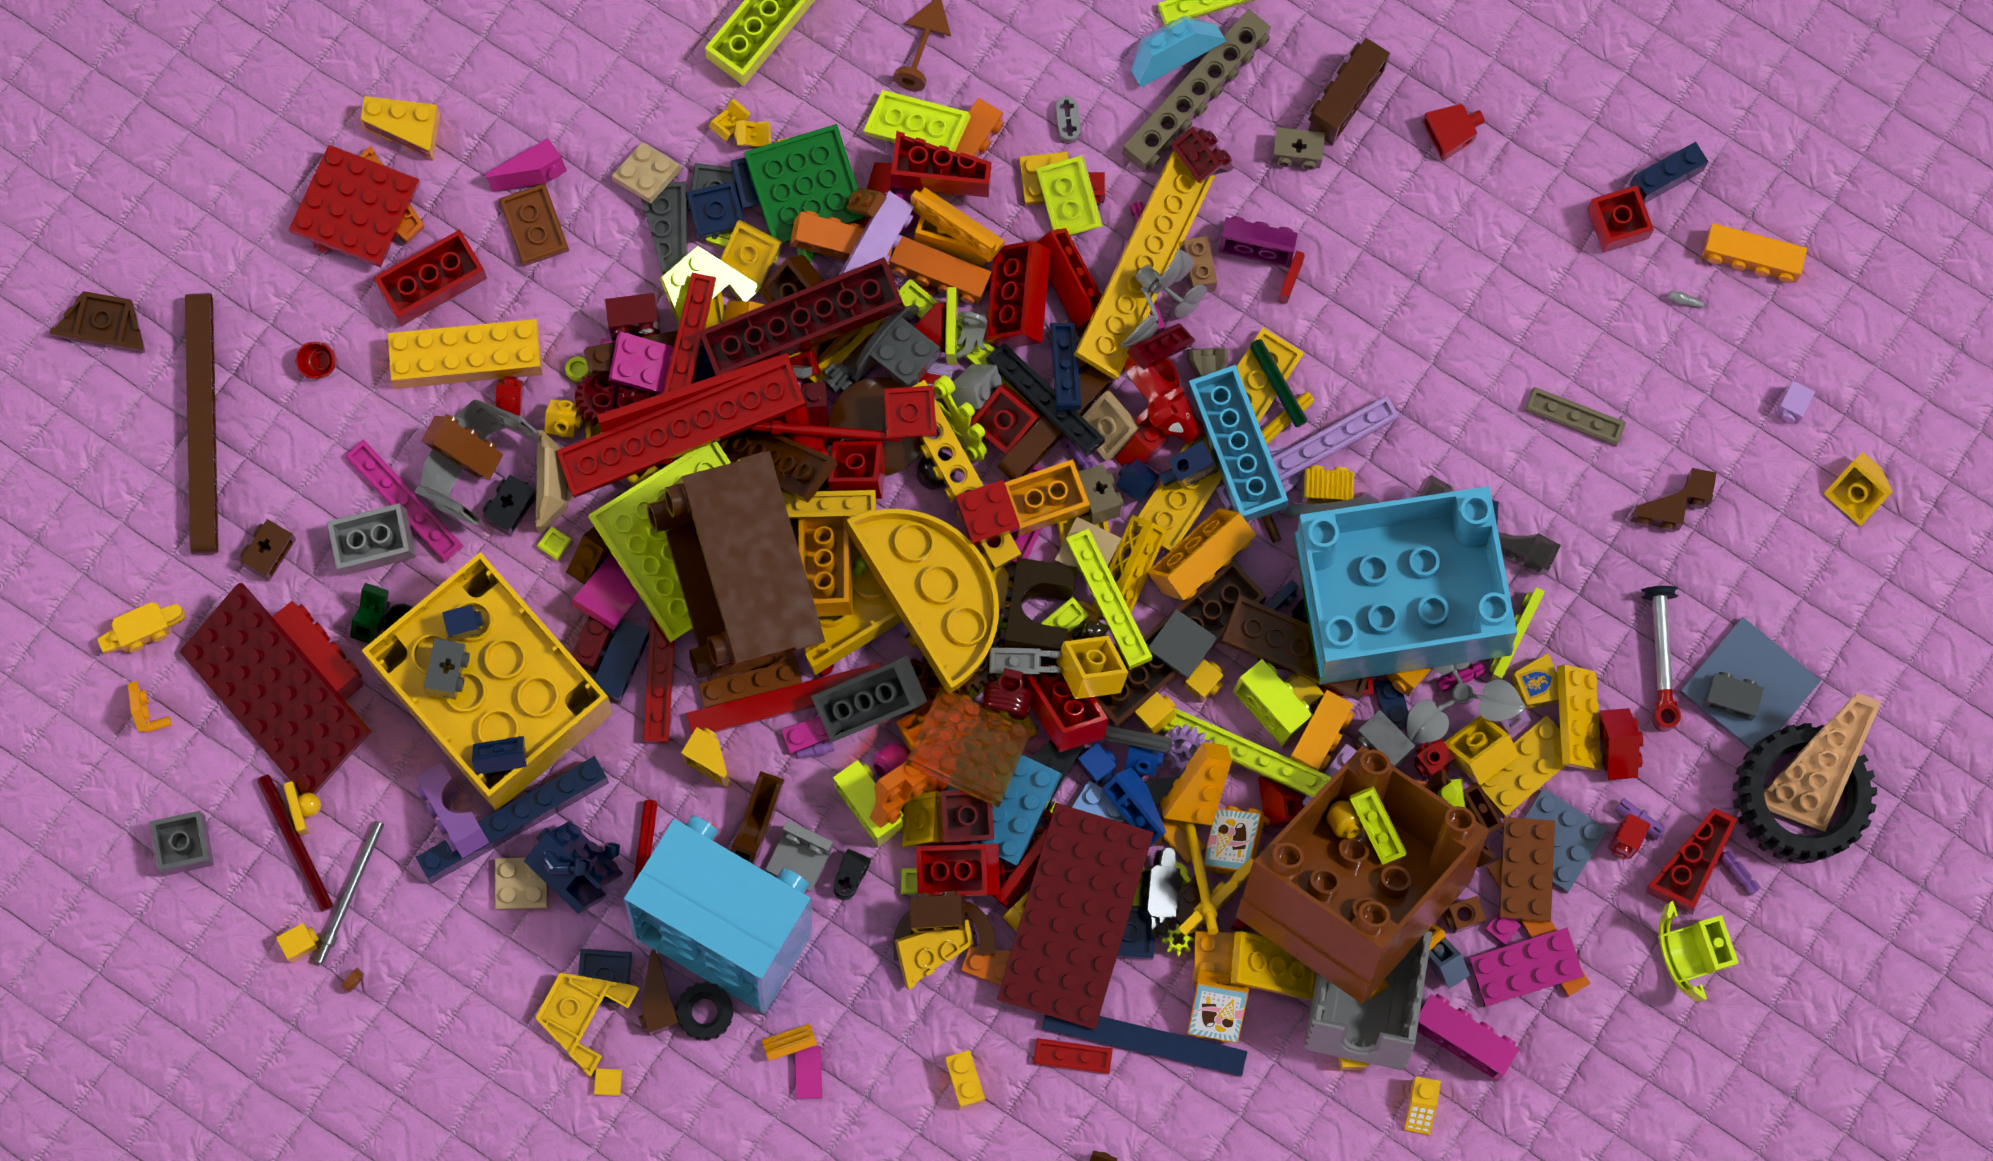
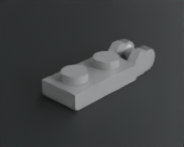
(1021, 659)

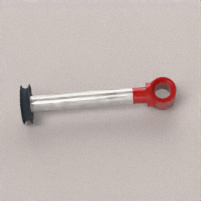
(1665, 702)

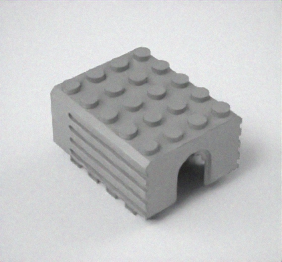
(1380, 1028)

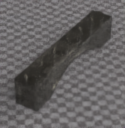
(1531, 551)

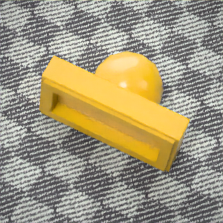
(301, 806)

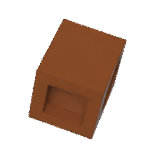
(1475, 912)

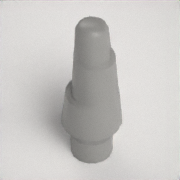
(1684, 299)

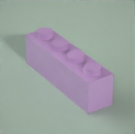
(880, 233)

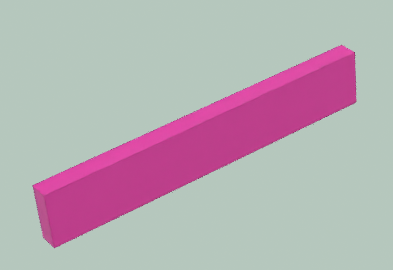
(396, 491)

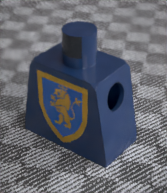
(1199, 463)

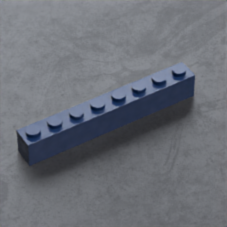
(519, 816)

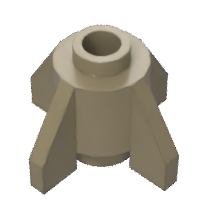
(1207, 360)

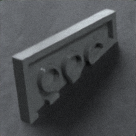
(669, 224)

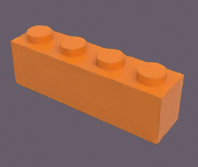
(982, 125)
(825, 235)
(940, 270)

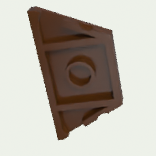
(102, 322)

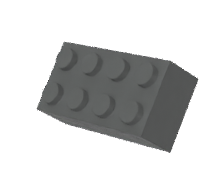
(869, 698)

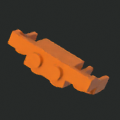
(897, 789)

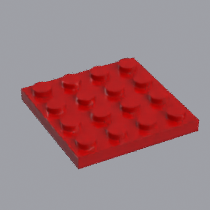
(354, 205)

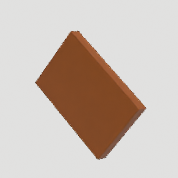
(534, 224)

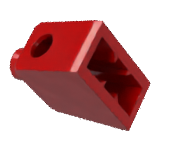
(1452, 128)

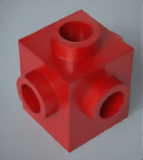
(1438, 752)

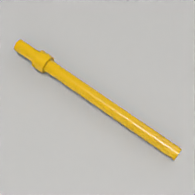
(1208, 908)

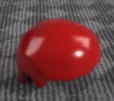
(316, 360)

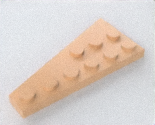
(1817, 775)

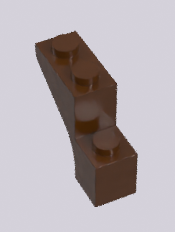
(1670, 510)
(588, 555)
(758, 817)

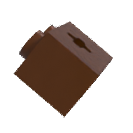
(267, 562)

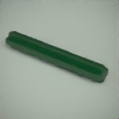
(1278, 383)

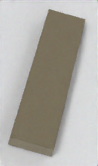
(1575, 416)

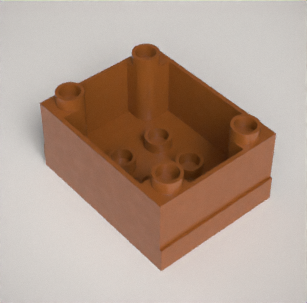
(1334, 898)

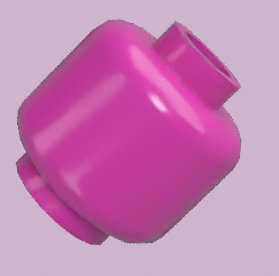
(890, 758)

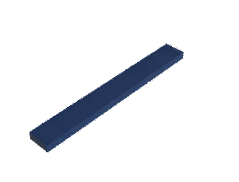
(1154, 1043)

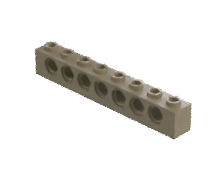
(1247, 26)

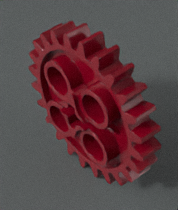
(597, 394)

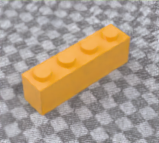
(1754, 253)

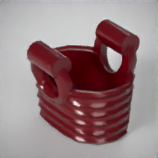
(1012, 703)

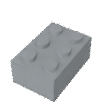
(371, 539)

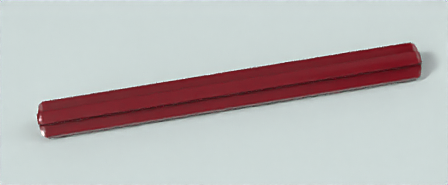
(295, 843)

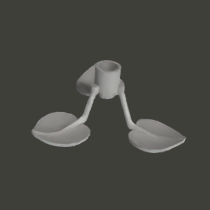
(1154, 282)
(1497, 703)

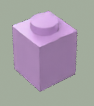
(1795, 402)

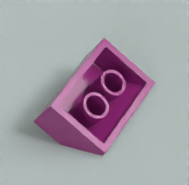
(1258, 241)

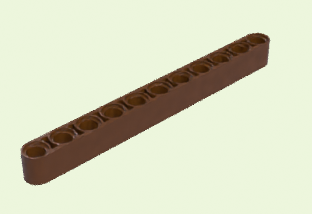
(201, 423)

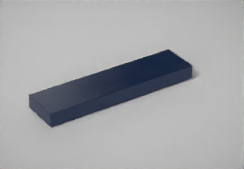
(1065, 366)

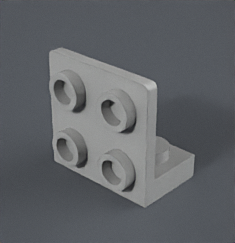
(801, 853)

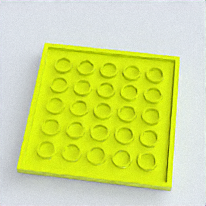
(646, 554)

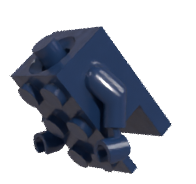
(574, 865)

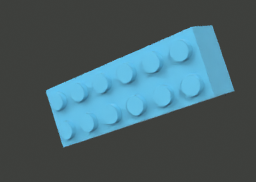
(1237, 443)

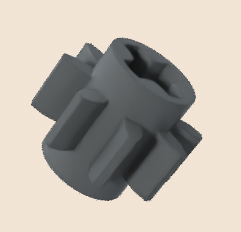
(837, 377)

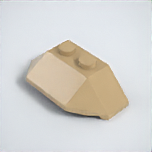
(551, 486)

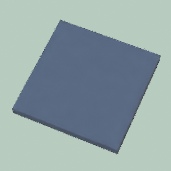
(1755, 657)

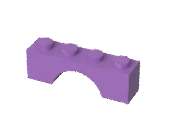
(462, 828)

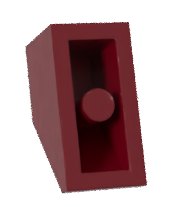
(816, 403)

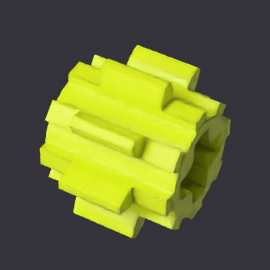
(1177, 948)

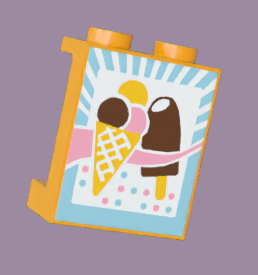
(1233, 839)
(1217, 1007)

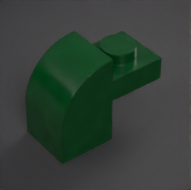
(370, 615)

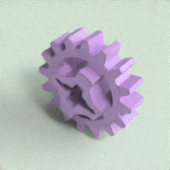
(1184, 745)

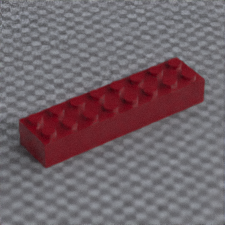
(804, 318)

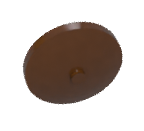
(863, 408)

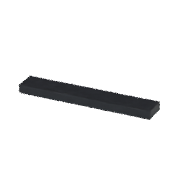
(1042, 398)

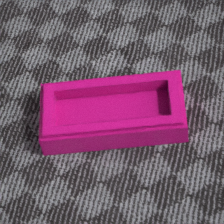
(808, 1073)

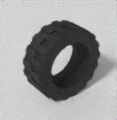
(718, 1025)

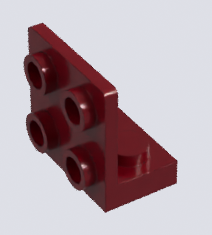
(1201, 154)

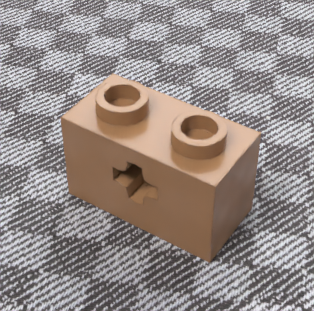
(1203, 267)

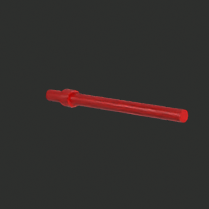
(776, 427)

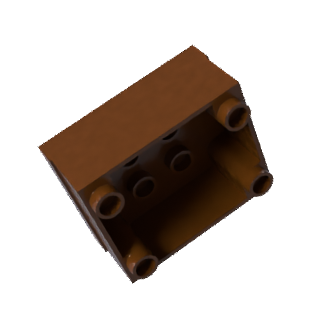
(738, 567)

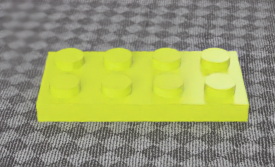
(916, 118)

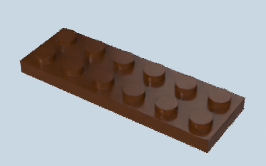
(797, 466)
(1280, 642)

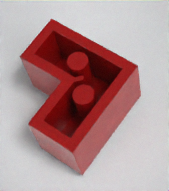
(1620, 743)

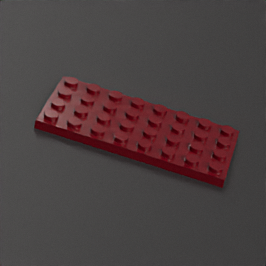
(275, 690)
(1075, 916)

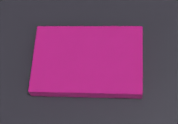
(607, 594)

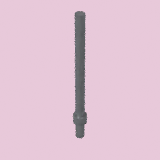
(329, 938)

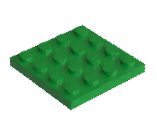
(802, 176)

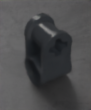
(852, 871)

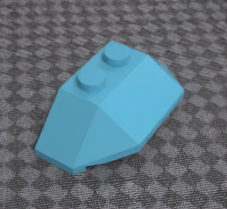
(1173, 47)

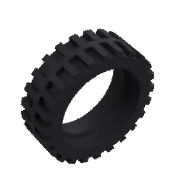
(1764, 826)

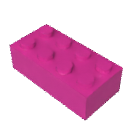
(1465, 1037)

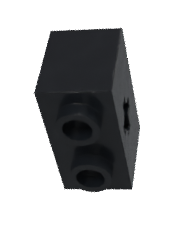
(509, 518)

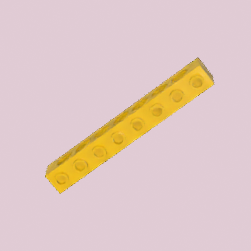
(1007, 550)

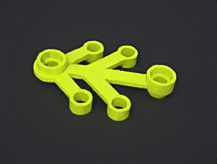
(960, 419)

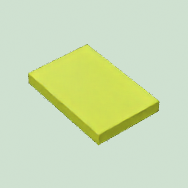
(1069, 195)

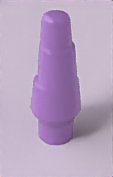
(818, 749)

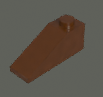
(656, 1001)

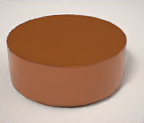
(352, 980)

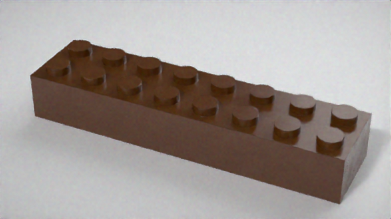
(1209, 609)

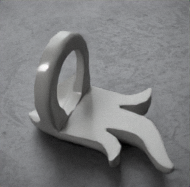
(972, 332)

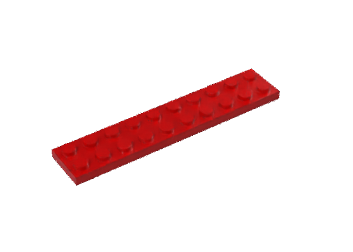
(681, 428)

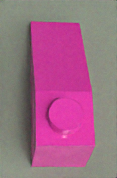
(528, 168)

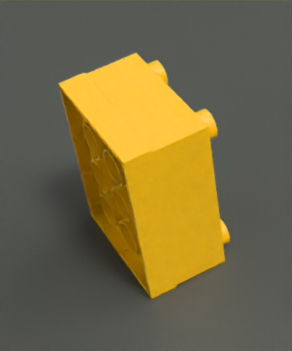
(513, 686)

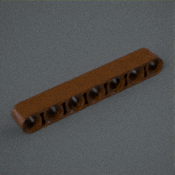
(1044, 435)

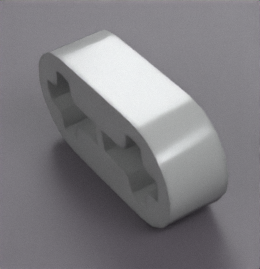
(1073, 119)

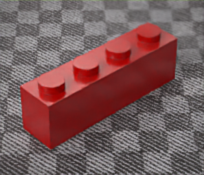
(1071, 277)

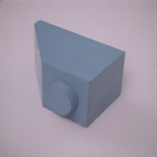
(1447, 963)

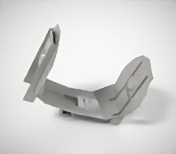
(441, 474)

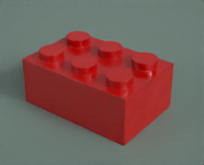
(958, 868)

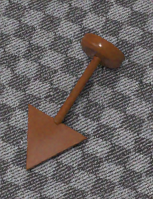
(930, 19)

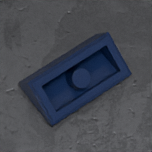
(499, 755)

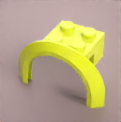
(1694, 950)

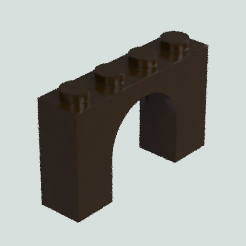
(1033, 580)

